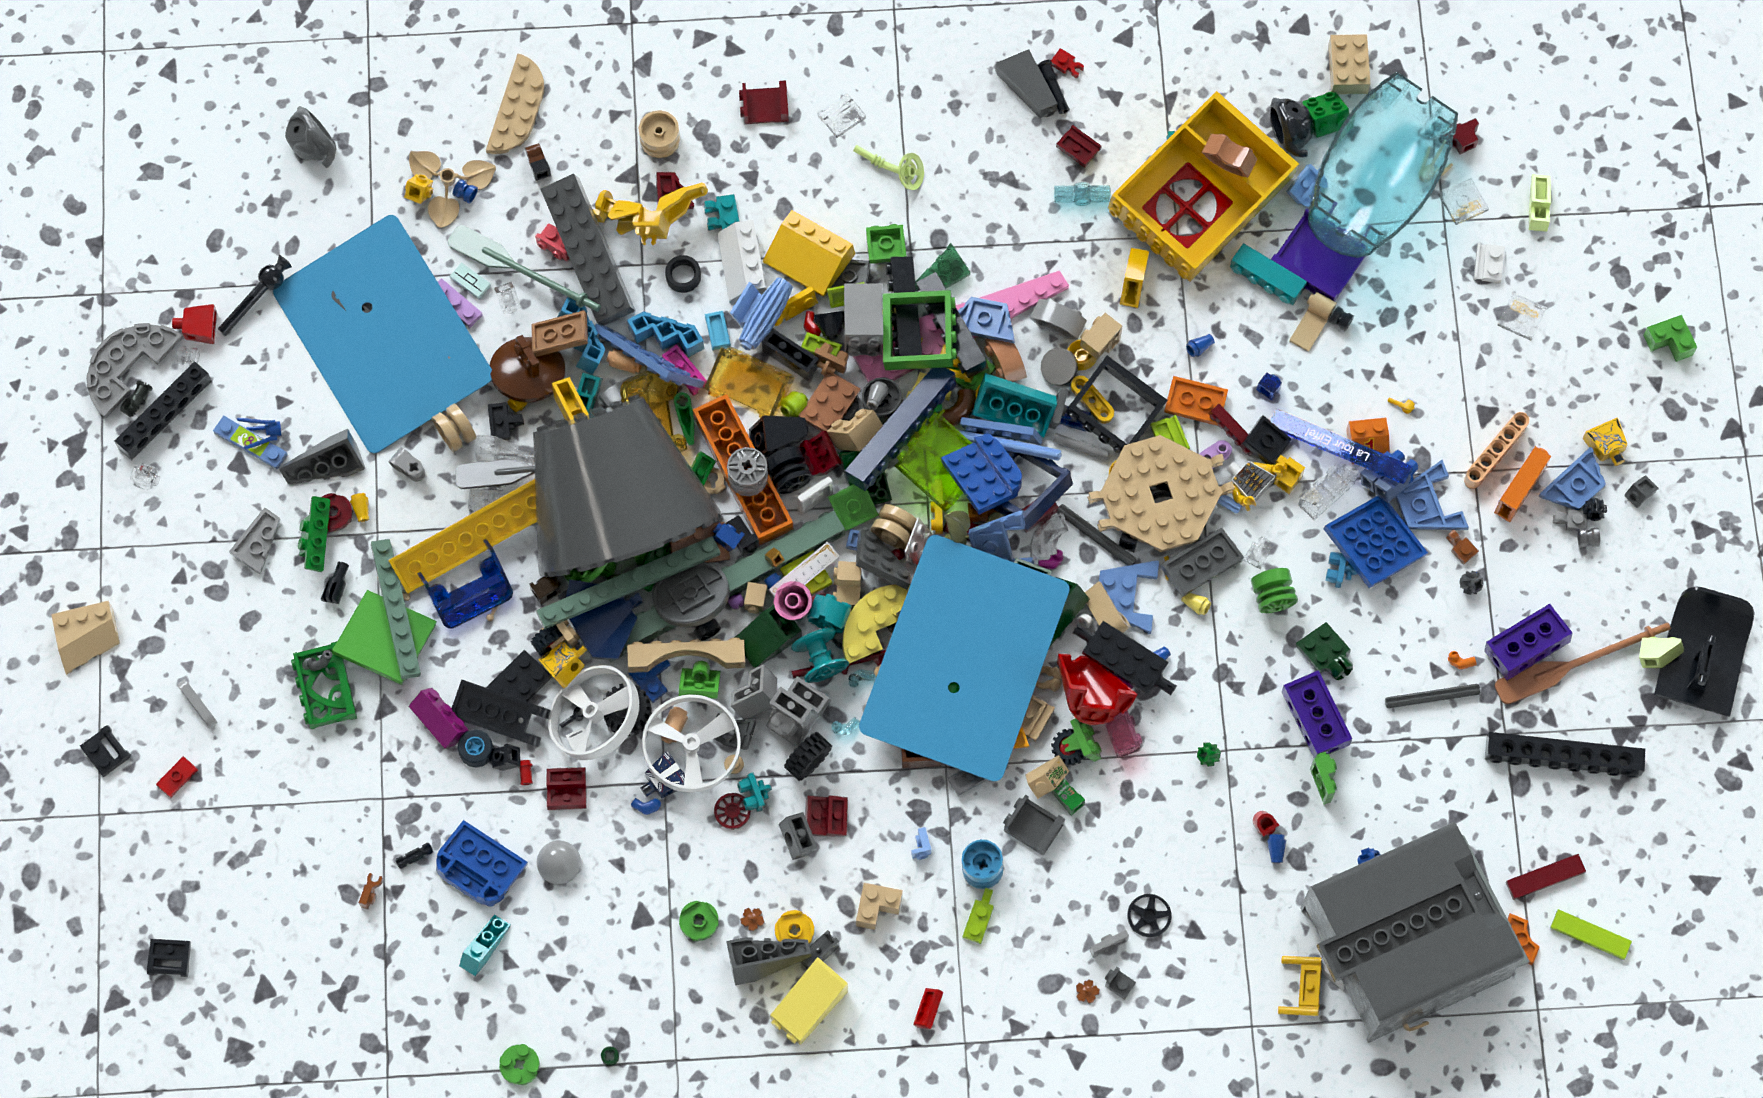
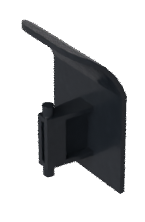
(1714, 640)

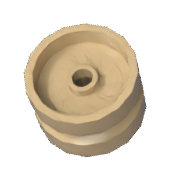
(659, 134)
(456, 426)
(894, 526)

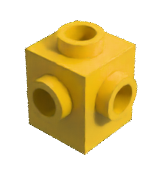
(418, 188)

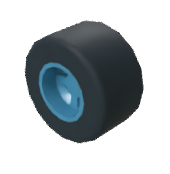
(474, 741)

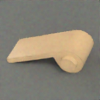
(1313, 322)
(1104, 609)

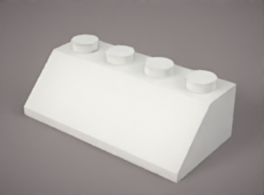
(741, 258)

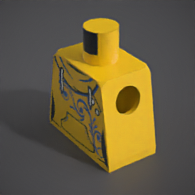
(1607, 441)
(564, 662)

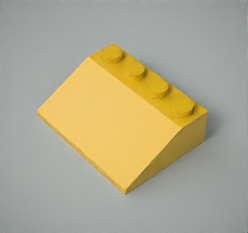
(808, 253)

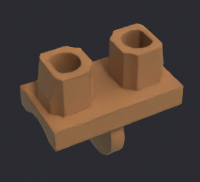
(831, 363)

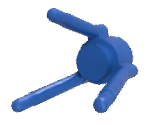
(272, 429)

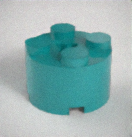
(829, 613)

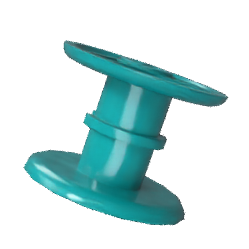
(819, 655)

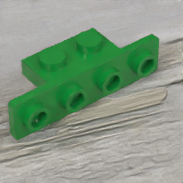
(314, 534)

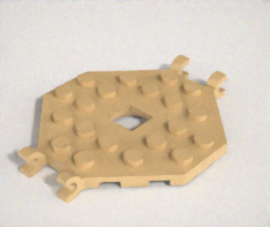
(1169, 522)

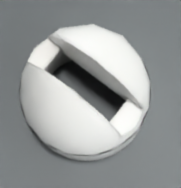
(1085, 618)

